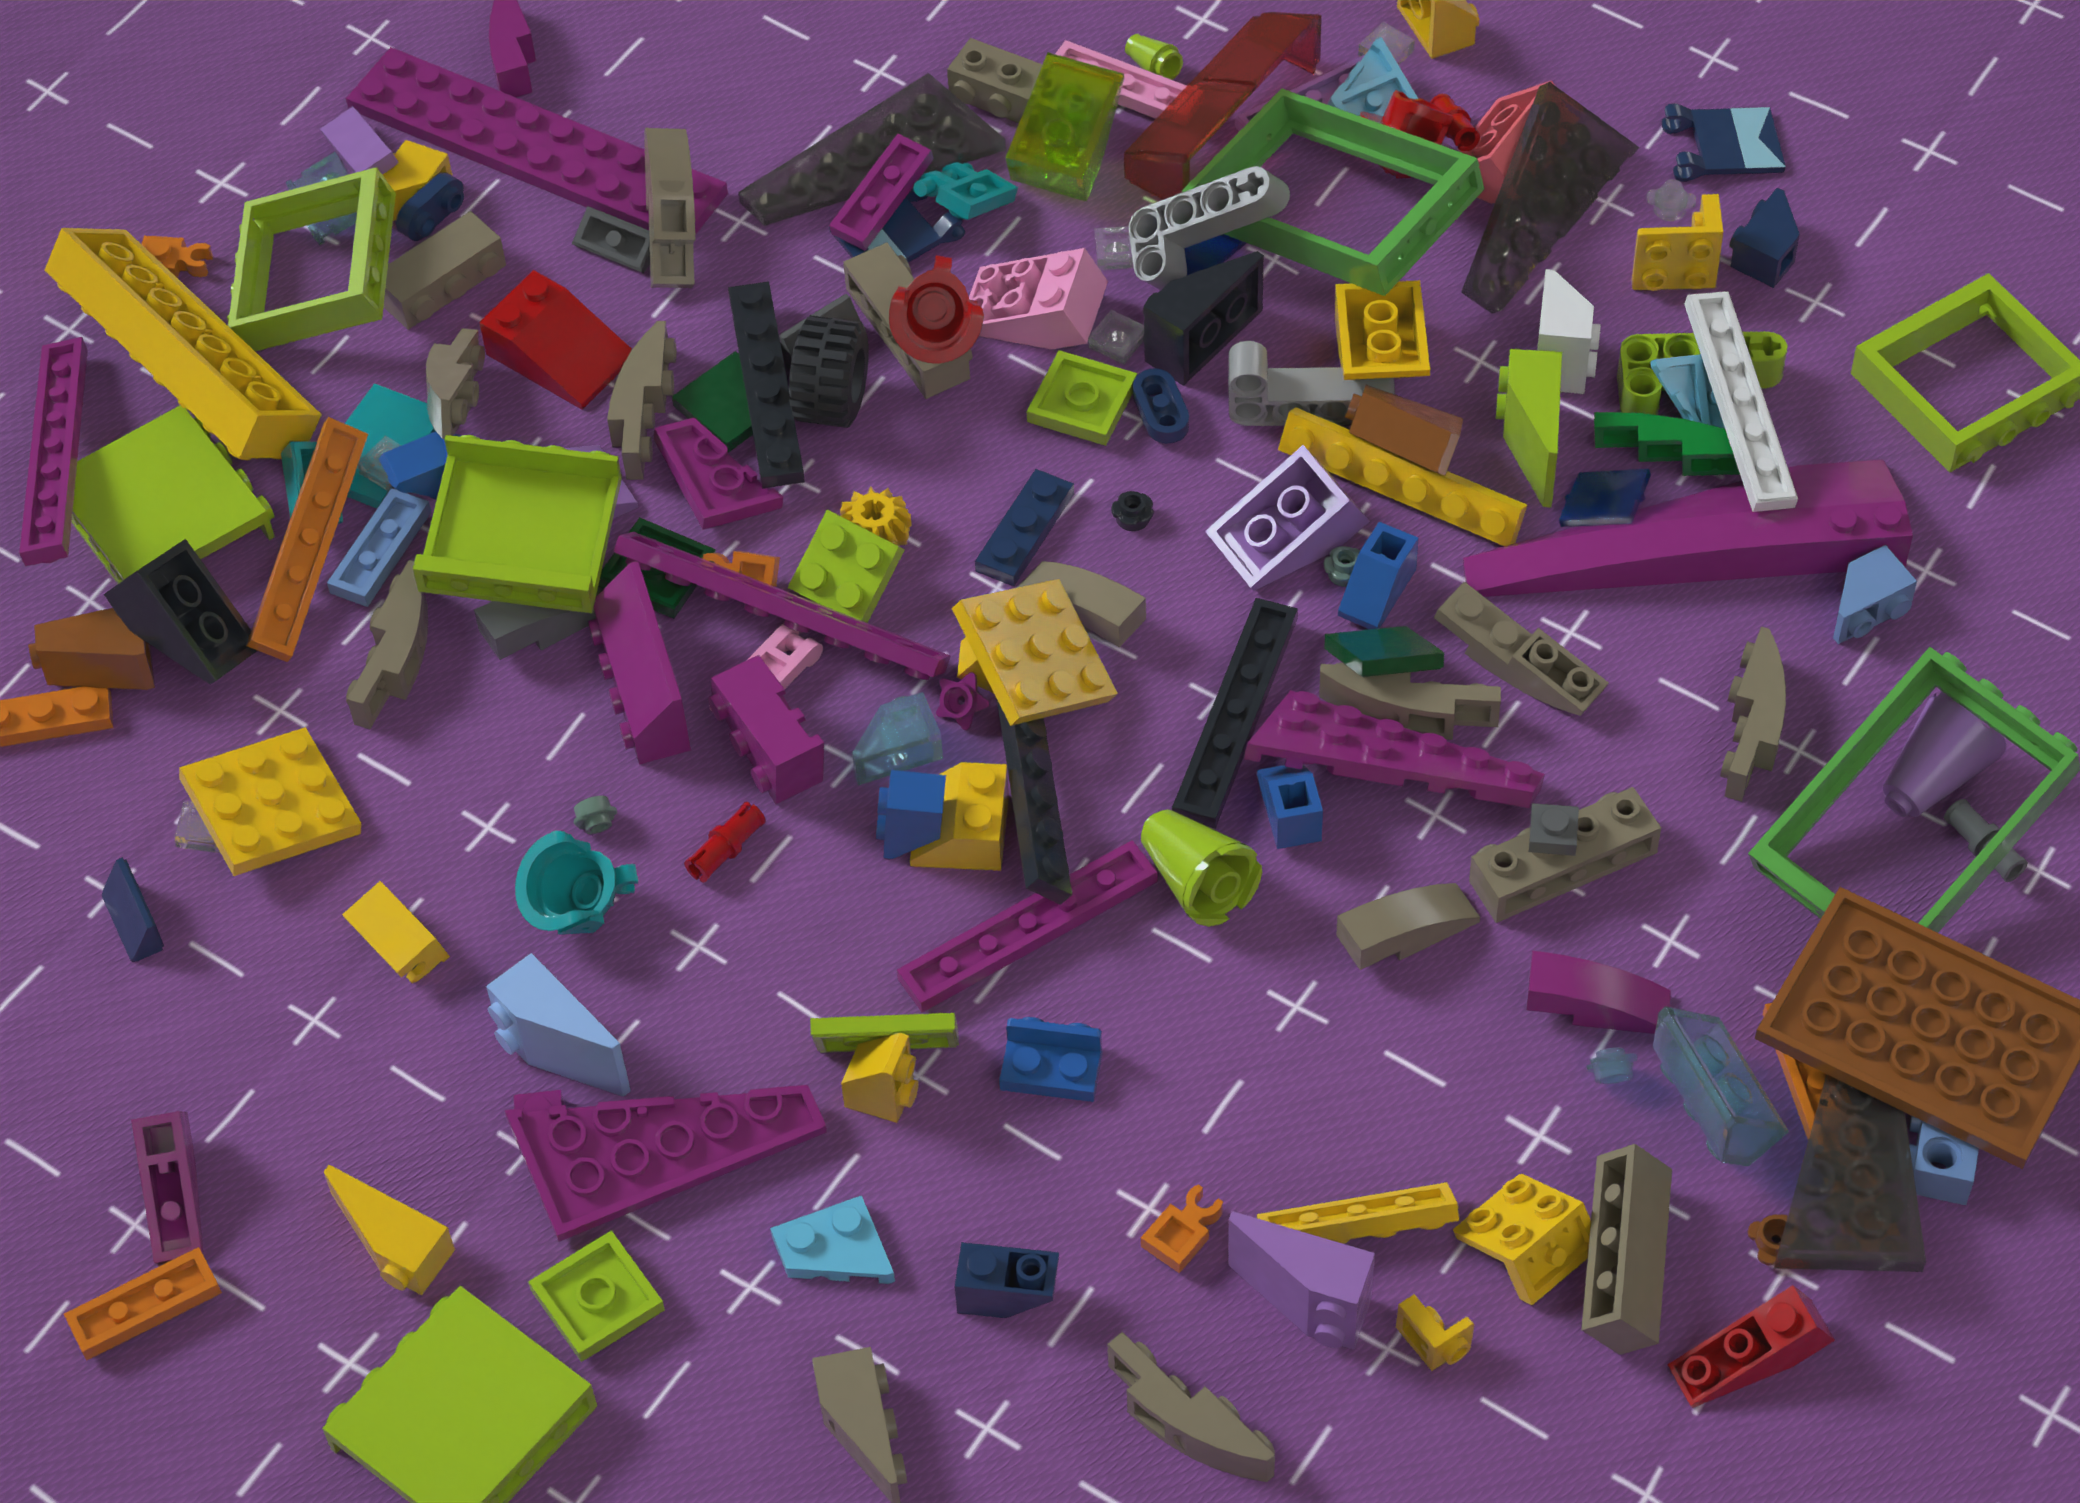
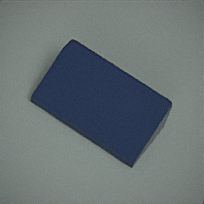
(131, 913)

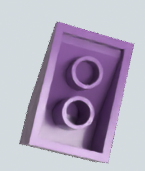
(1287, 521)
(1307, 1278)

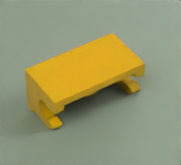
(395, 933)

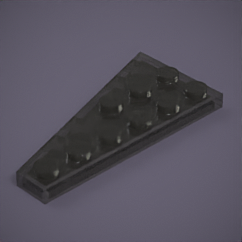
(840, 161)
(1547, 188)
(1854, 1190)

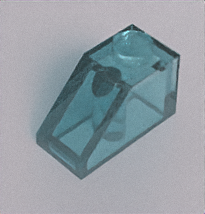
(897, 739)

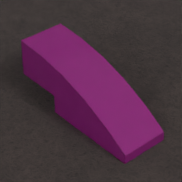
(510, 48)
(1594, 993)

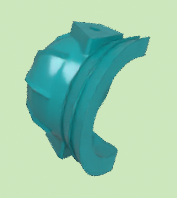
(569, 885)

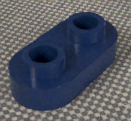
(430, 206)
(1165, 413)

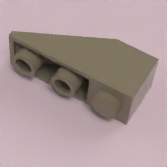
(854, 1414)

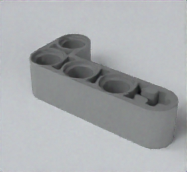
(1250, 198)
(1267, 394)

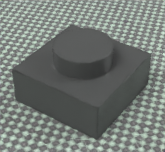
(1553, 829)

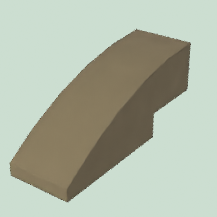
(1100, 602)
(1404, 923)

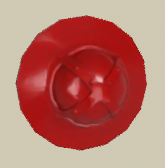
(1415, 118)

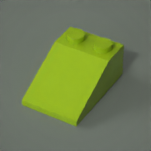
(1532, 415)

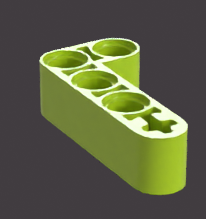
(1640, 387)

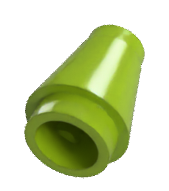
(1155, 56)

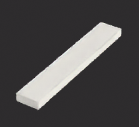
(1741, 402)

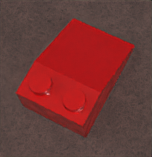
(553, 340)

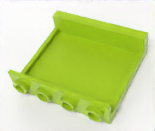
(161, 489)
(520, 524)
(461, 1408)

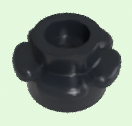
(1135, 518)

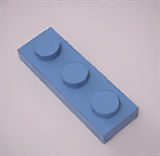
(379, 547)

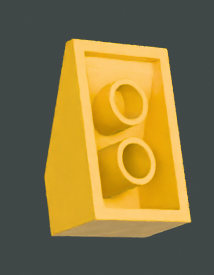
(1381, 333)

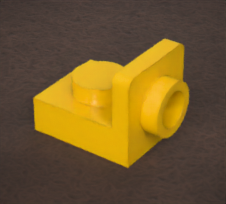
(1427, 1334)

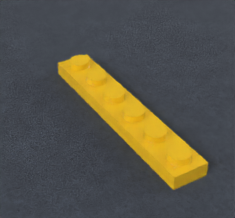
(1389, 474)

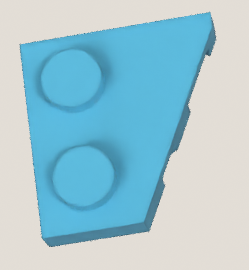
(1372, 83)
(1689, 388)
(833, 1244)

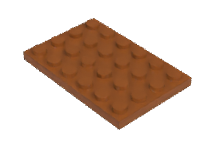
(1928, 1027)

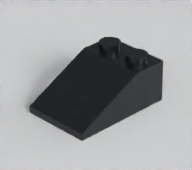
(1201, 315)
(183, 613)

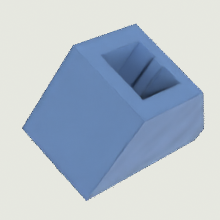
(1873, 592)

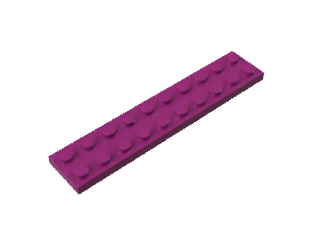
(516, 138)

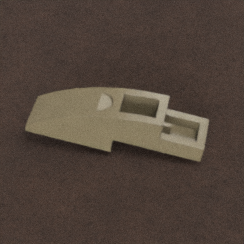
(670, 207)
(451, 382)
(639, 395)
(1513, 654)
(395, 660)
(1417, 706)
(1758, 713)
(1199, 1426)

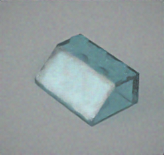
(1717, 1086)

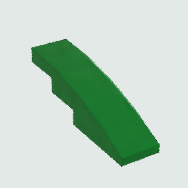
(1699, 446)

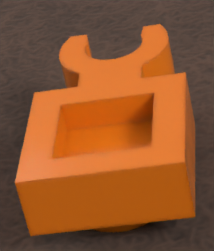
(177, 257)
(753, 565)
(1181, 1234)

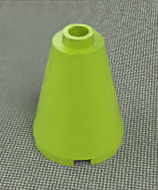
(1201, 866)

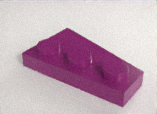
(710, 478)

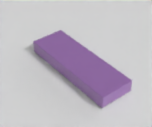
(358, 143)

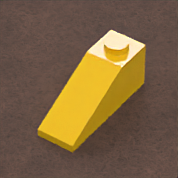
(399, 1239)

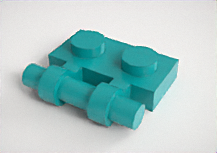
(966, 191)

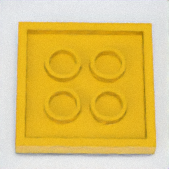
(1034, 651)
(269, 801)

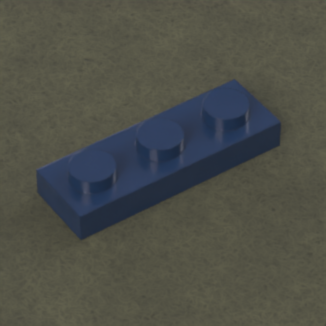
(1024, 527)

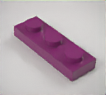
(881, 192)

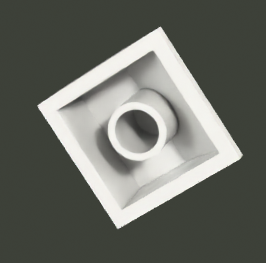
(1568, 329)

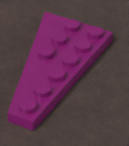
(1386, 752)
(638, 1151)

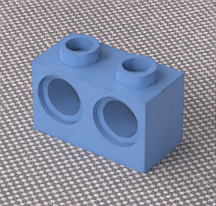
(1957, 1155)

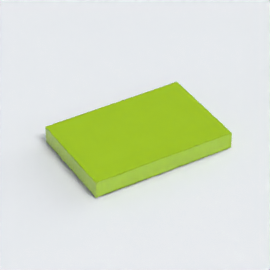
(924, 1031)

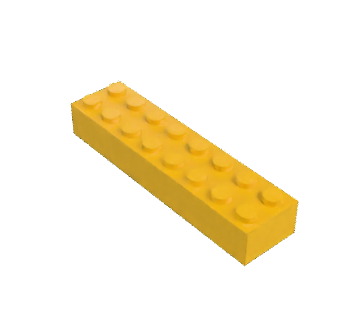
(181, 342)

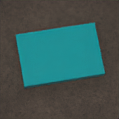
(382, 415)

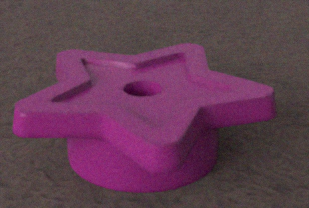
(949, 699)

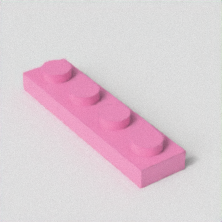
(1140, 90)

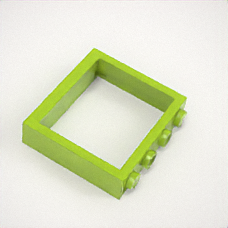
(358, 193)
(1953, 448)

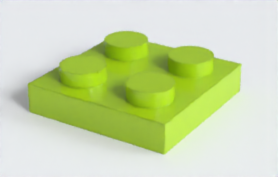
(1081, 397)
(846, 567)
(596, 1296)

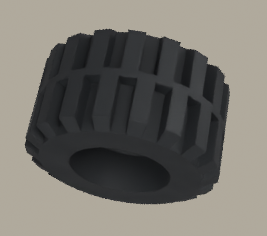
(828, 371)

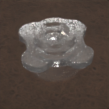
(1671, 200)

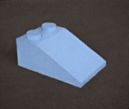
(553, 1028)

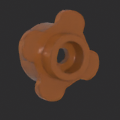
(1762, 1233)

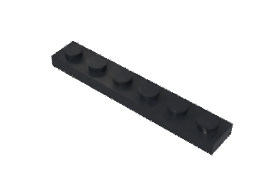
(766, 385)
(1235, 712)
(1036, 809)

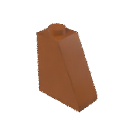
(1405, 427)
(92, 652)

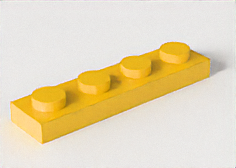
(1372, 1215)

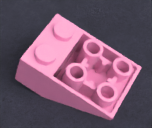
(1041, 299)

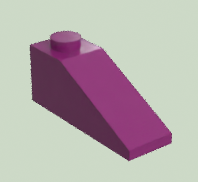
(168, 1183)

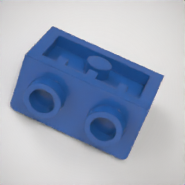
(1051, 1059)

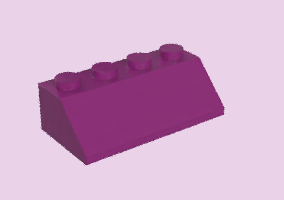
(639, 667)

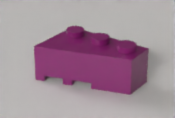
(767, 730)

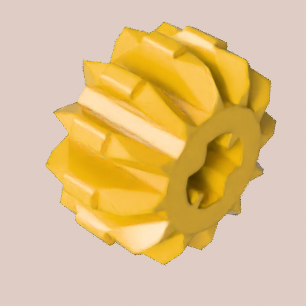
(879, 514)

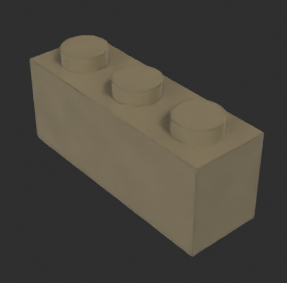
(442, 269)

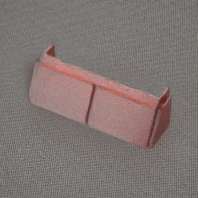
(1163, 152)

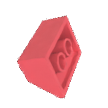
(1499, 137)

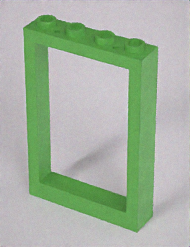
(1452, 173)
(1984, 702)

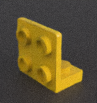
(1680, 254)
(1532, 1231)

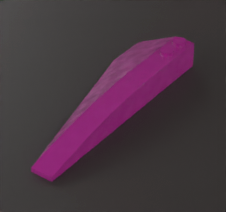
(1713, 537)

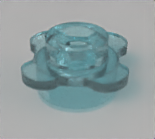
(1612, 1066)

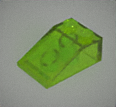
(1065, 127)

